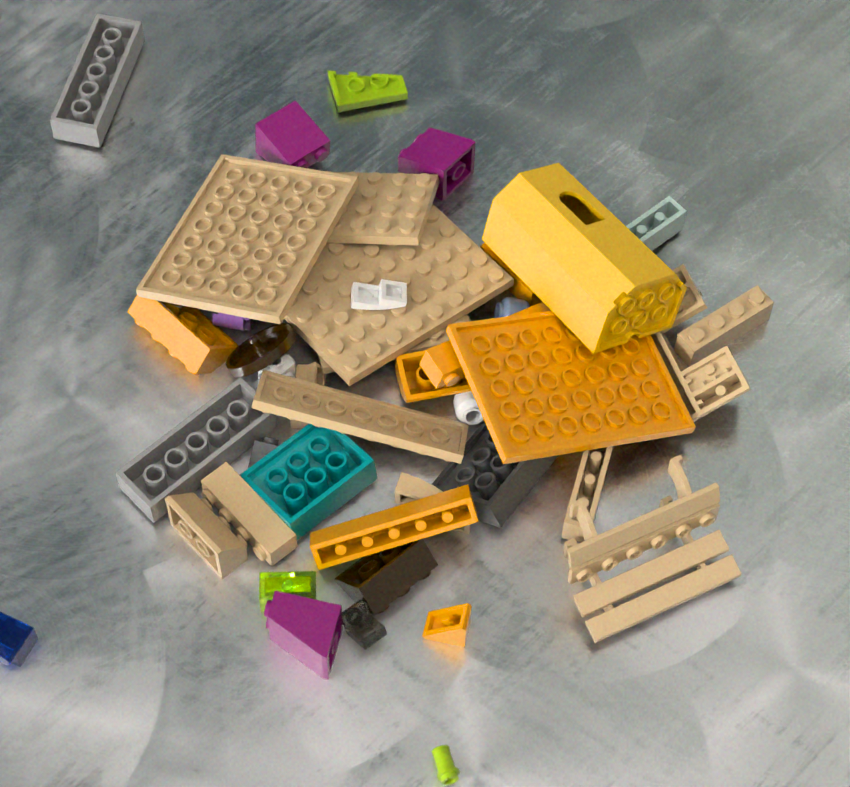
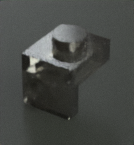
(362, 625)

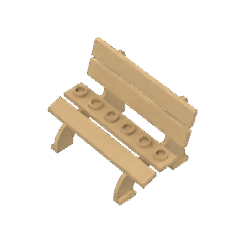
(635, 537)

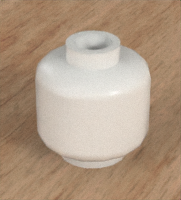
(467, 408)

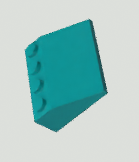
(311, 476)

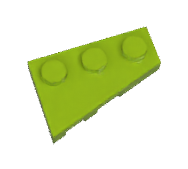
(364, 91)

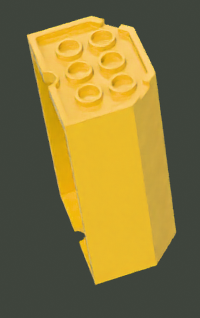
(581, 259)

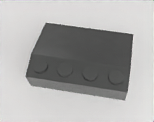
(493, 485)

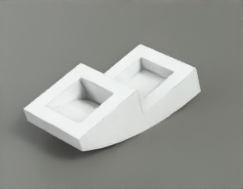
(374, 297)

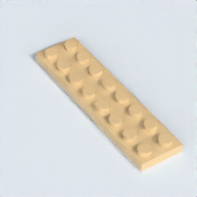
(361, 416)

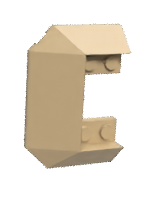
(711, 380)

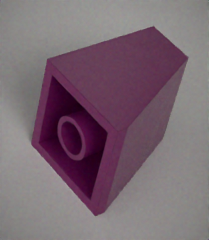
(291, 138)
(440, 154)
(305, 629)

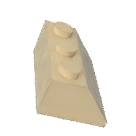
(206, 532)

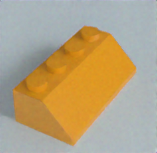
(184, 333)
(415, 384)

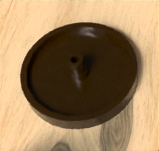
(261, 350)

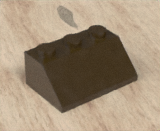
(387, 575)

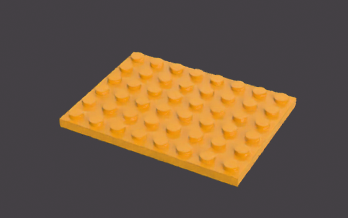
(555, 396)

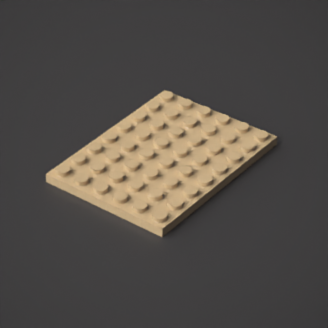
(249, 238)
(444, 282)

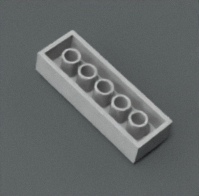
(97, 80)
(194, 449)

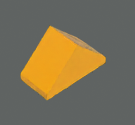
(449, 625)

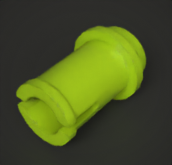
(447, 771)

